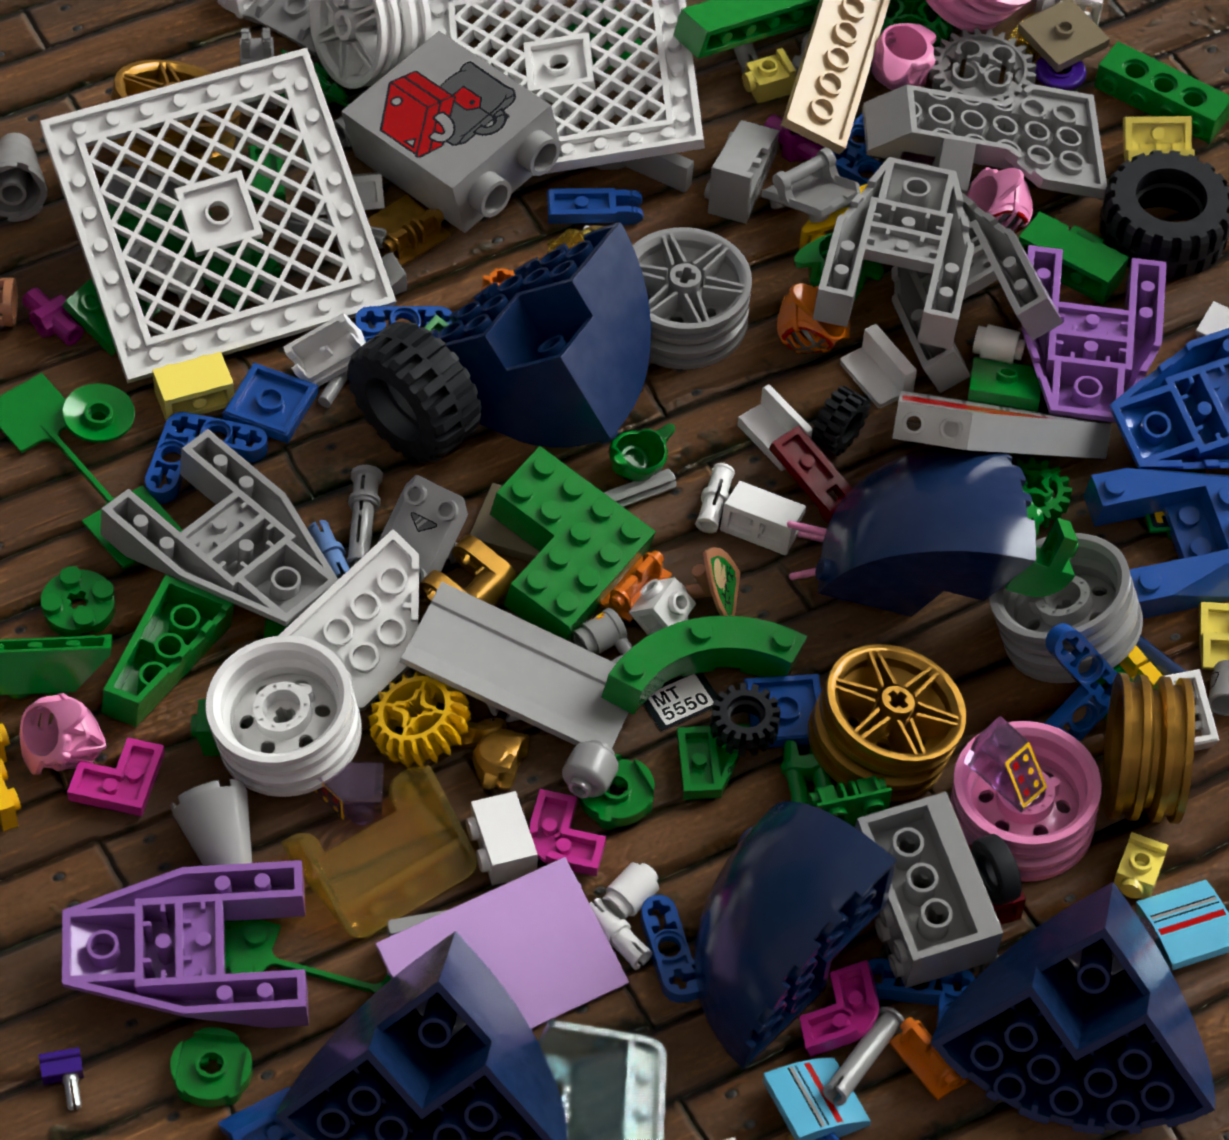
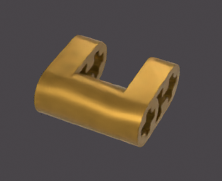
(490, 571)

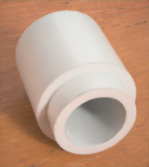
(998, 344)
(631, 889)

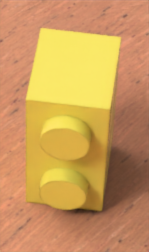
(194, 385)

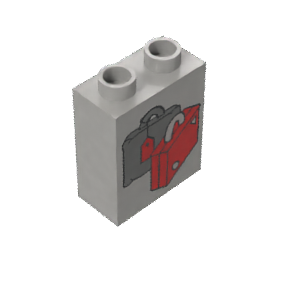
(453, 131)

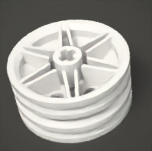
(366, 37)
(284, 715)

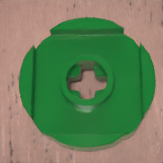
(73, 585)
(631, 805)
(217, 1088)

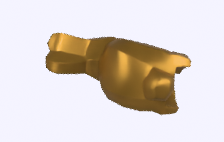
(496, 752)

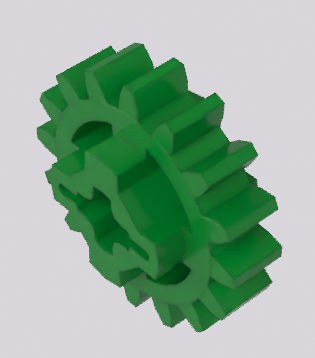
(1041, 484)

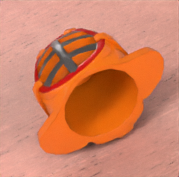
(797, 325)

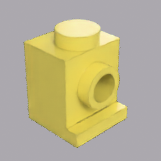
(769, 77)
(1140, 866)

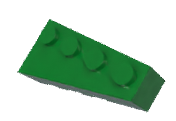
(165, 646)

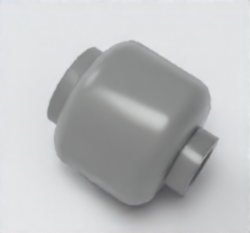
(590, 769)

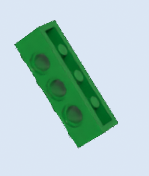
(1162, 90)

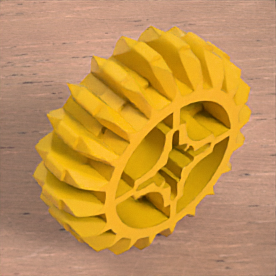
(425, 728)

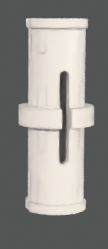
(710, 514)
(620, 935)

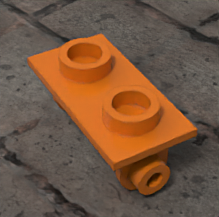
(628, 589)
(923, 1059)

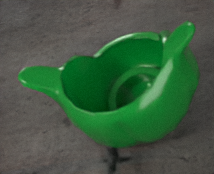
(640, 453)

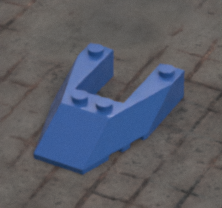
(1180, 409)
(1199, 525)

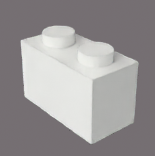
(502, 837)

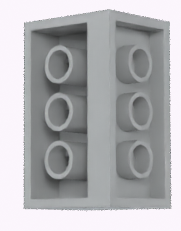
(937, 903)

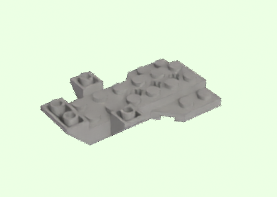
(1041, 132)

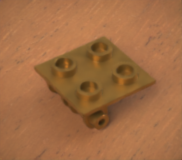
(409, 229)

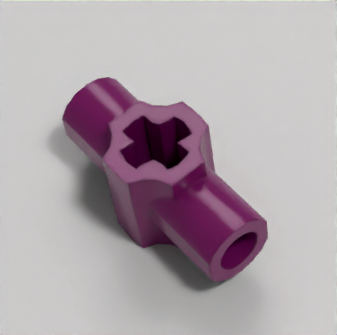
(793, 145)
(50, 317)

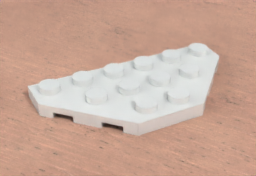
(368, 617)

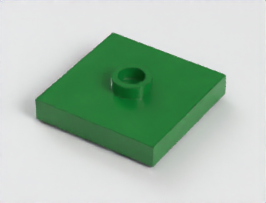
(1004, 384)

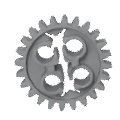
(983, 66)

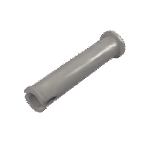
(863, 1055)

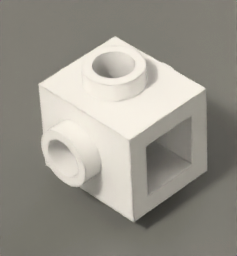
(662, 605)

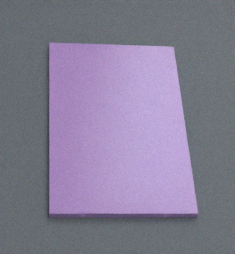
(533, 938)

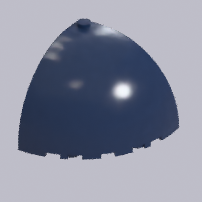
(559, 343)
(929, 528)
(779, 917)
(1082, 1026)
(430, 1061)

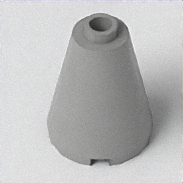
(21, 179)
(216, 822)

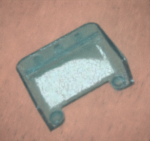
(609, 1081)

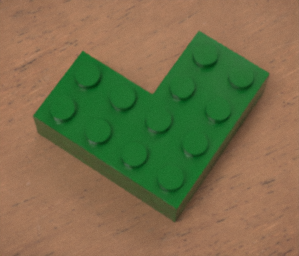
(581, 541)

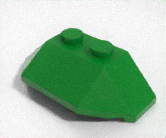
(50, 663)

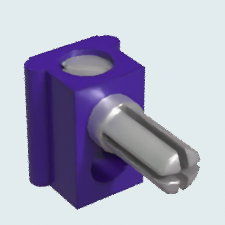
(63, 1067)

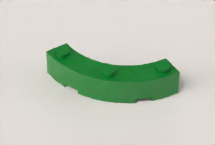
(700, 647)

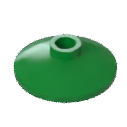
(98, 402)

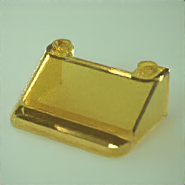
(391, 862)

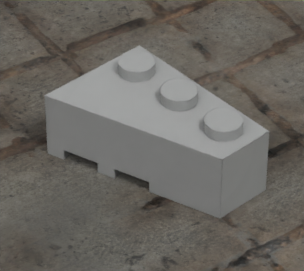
(741, 171)

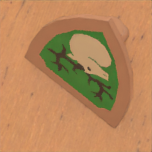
(717, 579)

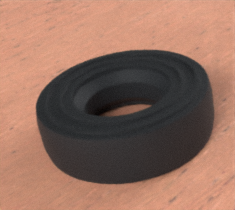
(997, 869)

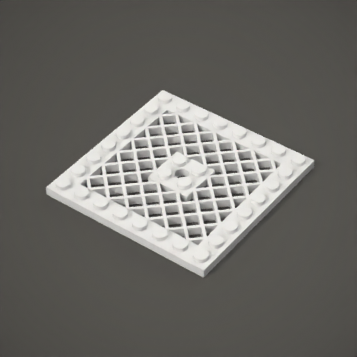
(165, 107)
(676, 122)

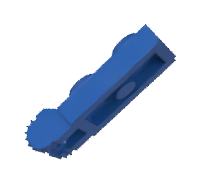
(594, 206)

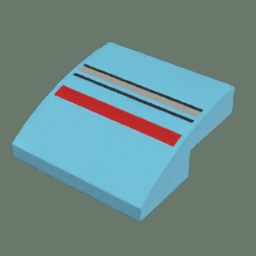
(1189, 923)
(802, 1104)

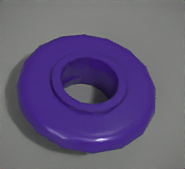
(1073, 78)

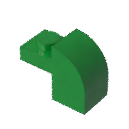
(1052, 566)

